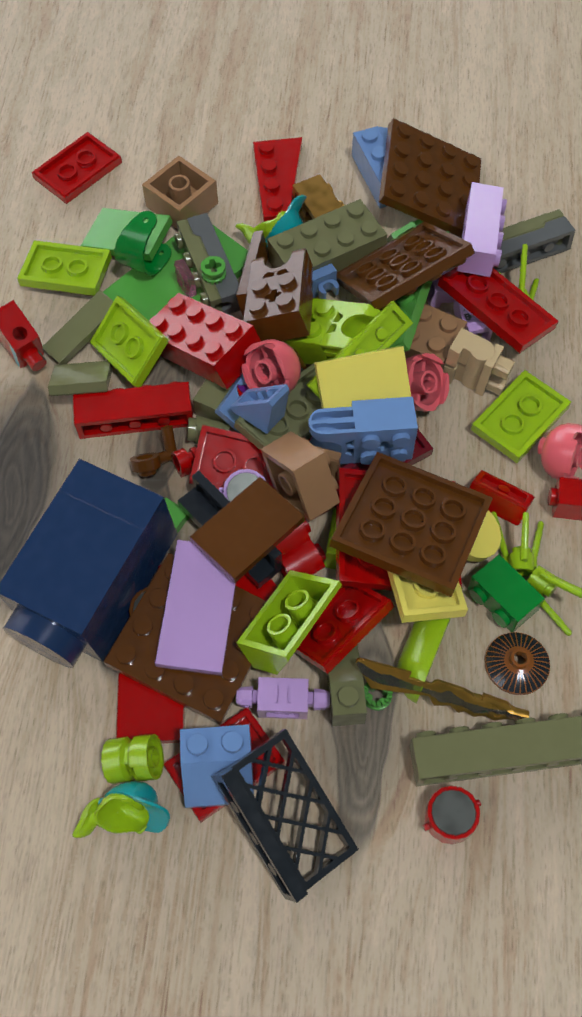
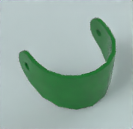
(132, 243)

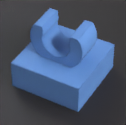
(324, 280)

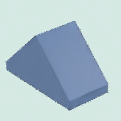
(262, 406)

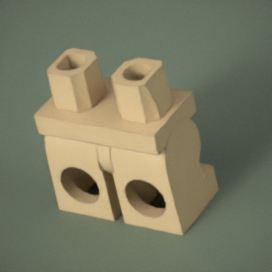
(478, 363)

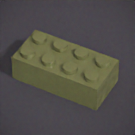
(331, 238)

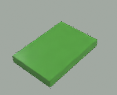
(110, 225)

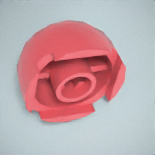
(271, 364)
(427, 381)
(562, 451)

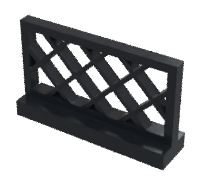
(261, 832)

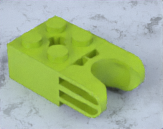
(332, 328)

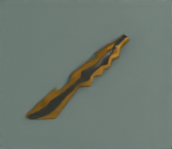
(440, 692)

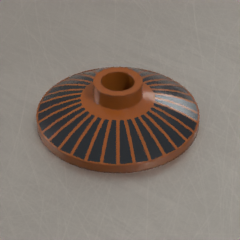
(510, 675)

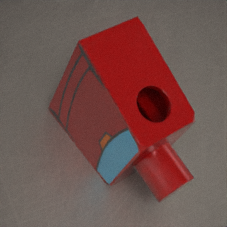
(20, 338)

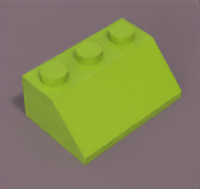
(286, 620)

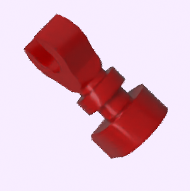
(183, 460)

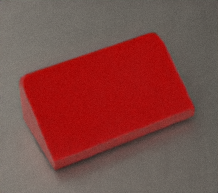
(507, 501)

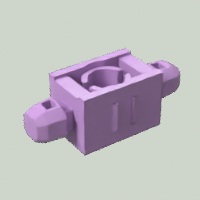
(283, 698)

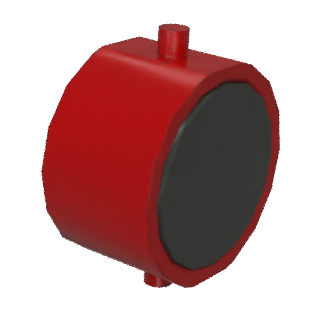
(452, 815)

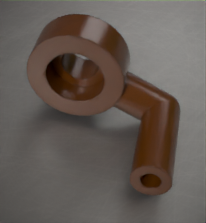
(147, 463)

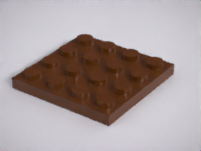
(427, 177)
(404, 265)
(412, 523)
(138, 644)

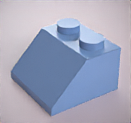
(206, 753)

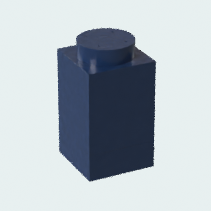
(85, 565)

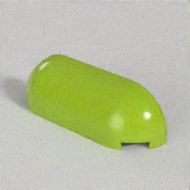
(422, 649)

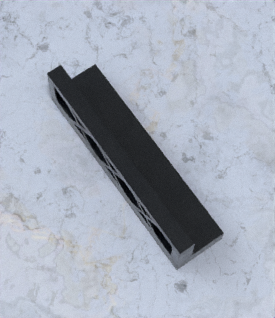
(204, 503)

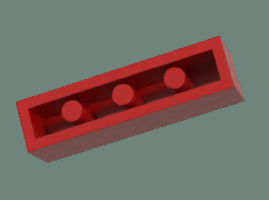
(132, 409)

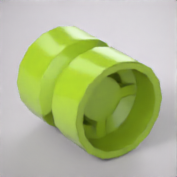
(132, 759)

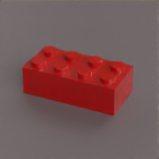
(204, 339)

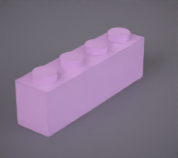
(484, 228)

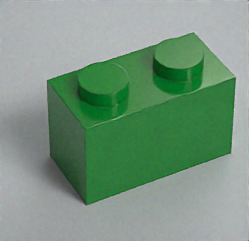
(505, 594)

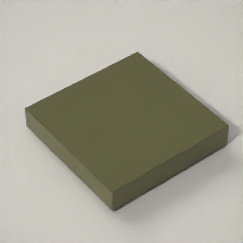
(80, 378)

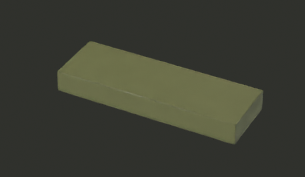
(78, 329)

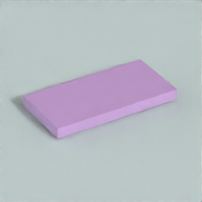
(195, 614)

